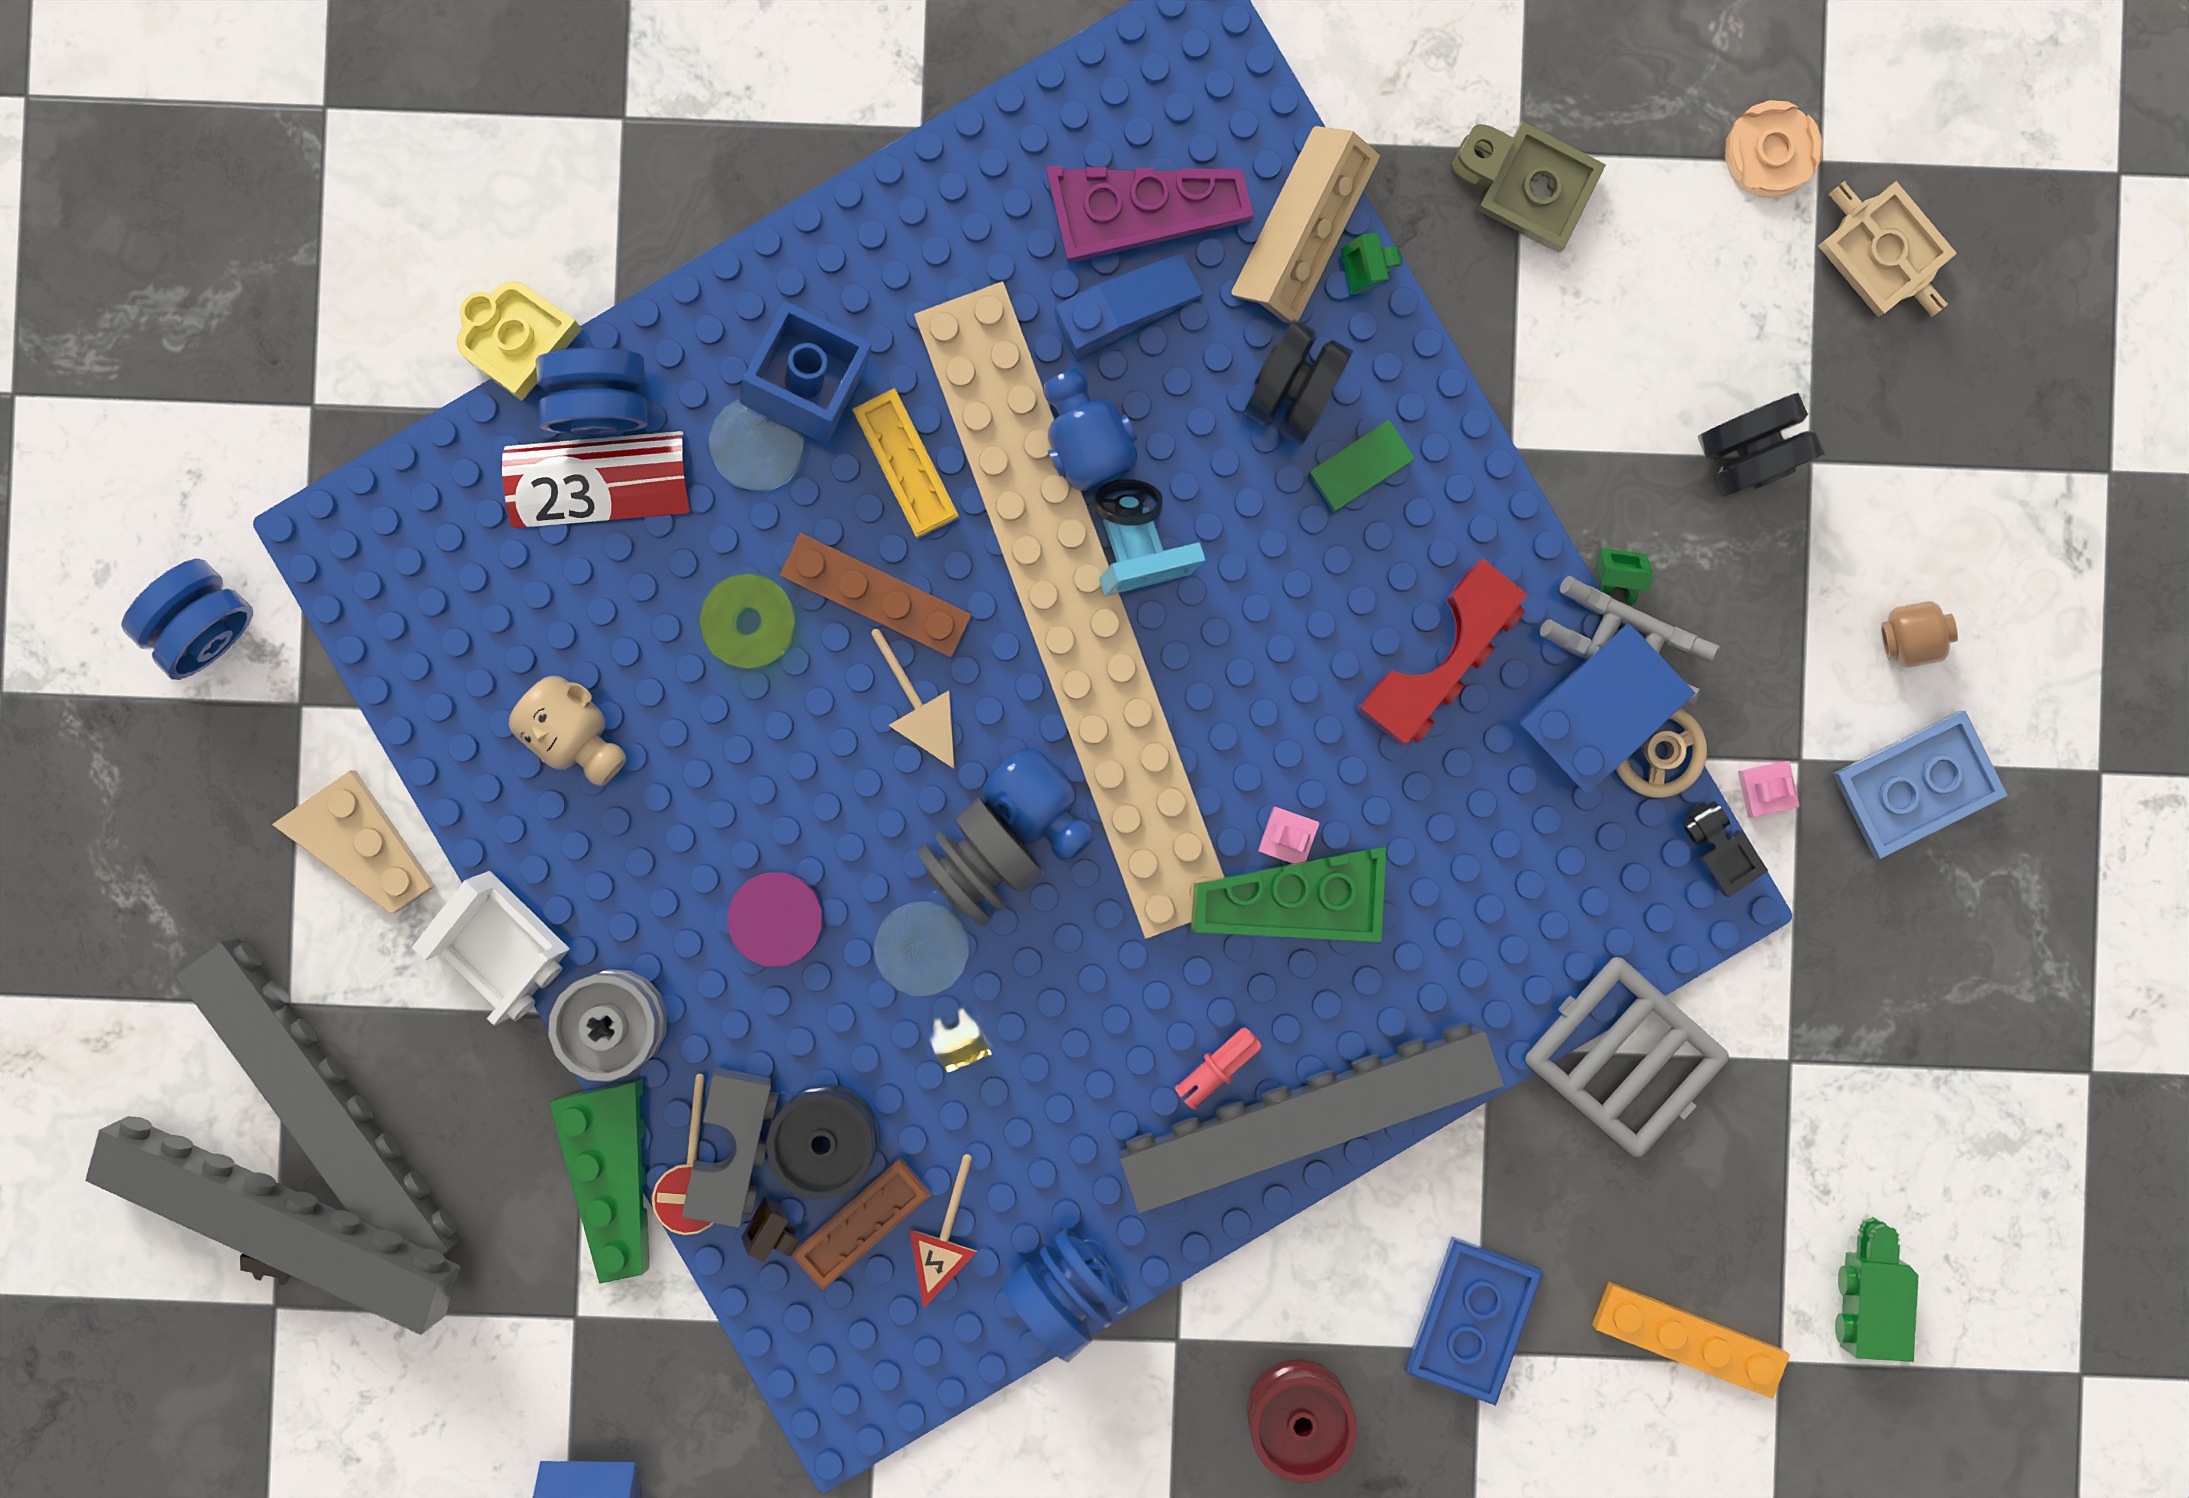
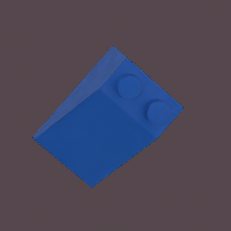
(1607, 708)

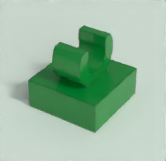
(1368, 262)
(1624, 571)

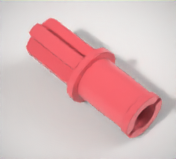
(1219, 1067)

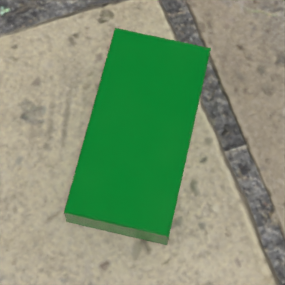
(1361, 466)

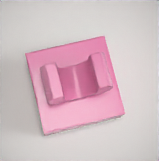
(1768, 789)
(1288, 836)

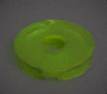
(720, 615)

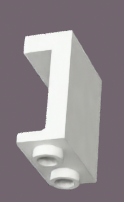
(494, 945)

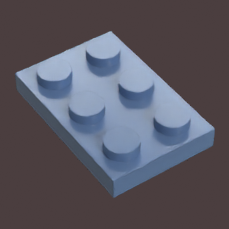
(1919, 784)

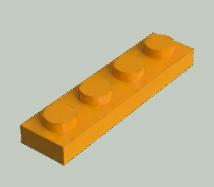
(1690, 1340)

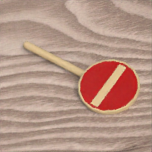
(672, 1186)

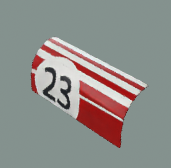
(594, 479)

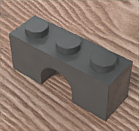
(722, 1189)

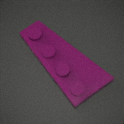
(1129, 209)

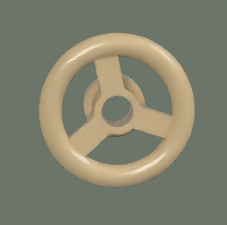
(1676, 753)

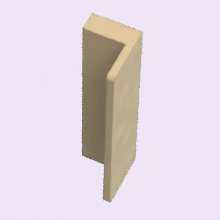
(1306, 222)

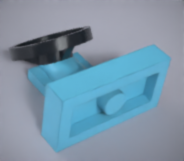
(1137, 542)

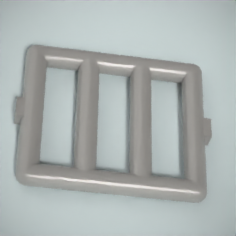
(1648, 1000)

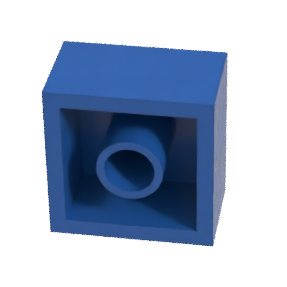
(805, 372)

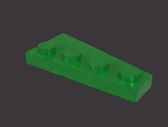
(1307, 899)
(603, 1156)

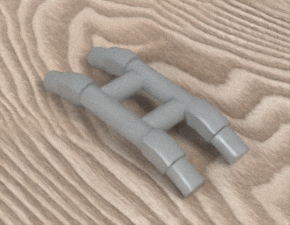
(1614, 614)

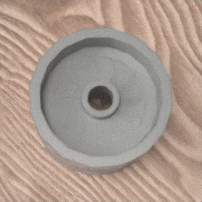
(580, 1031)

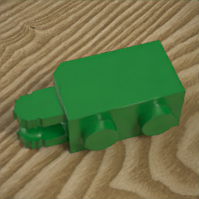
(1877, 1297)

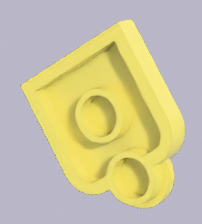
(509, 331)

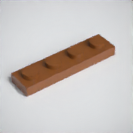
(875, 595)

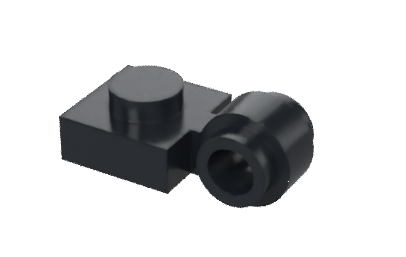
(1730, 859)

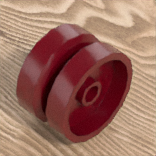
(1310, 1447)

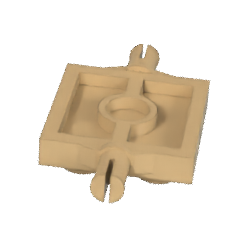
(1887, 249)

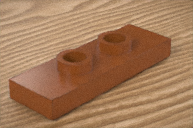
(861, 1223)

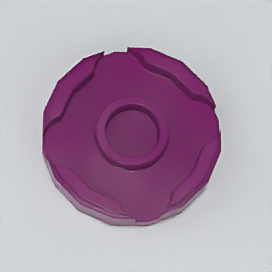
(775, 919)

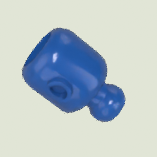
(1089, 437)
(1037, 803)

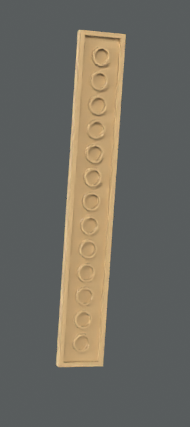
(1076, 628)

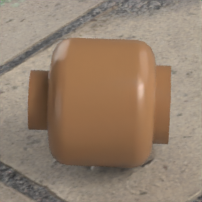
(1918, 634)

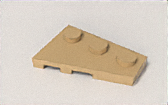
(358, 842)

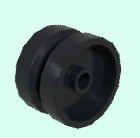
(1296, 381)
(1761, 445)
(802, 1161)

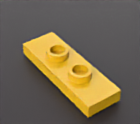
(905, 463)

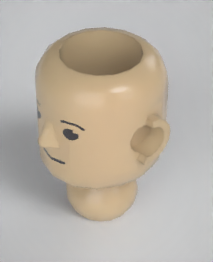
(566, 728)

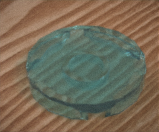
(754, 448)
(921, 948)

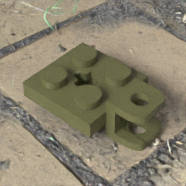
(1506, 173)

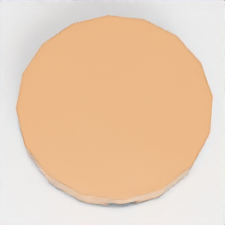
(1773, 149)

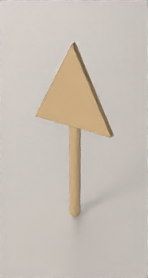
(929, 723)

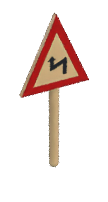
(936, 1257)

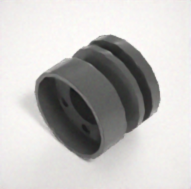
(979, 862)

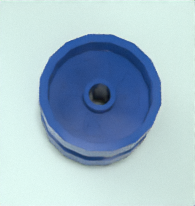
(591, 391)
(186, 618)

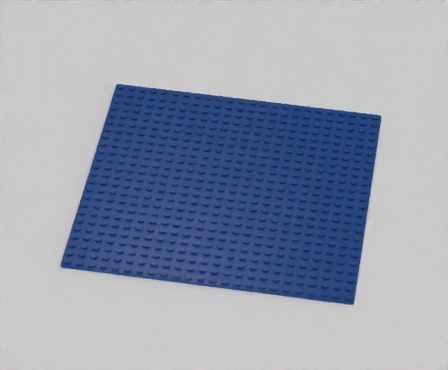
(1496, 862)

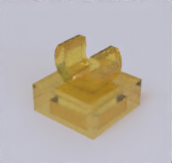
(960, 1044)

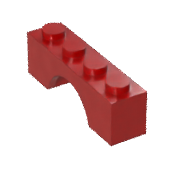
(1480, 608)

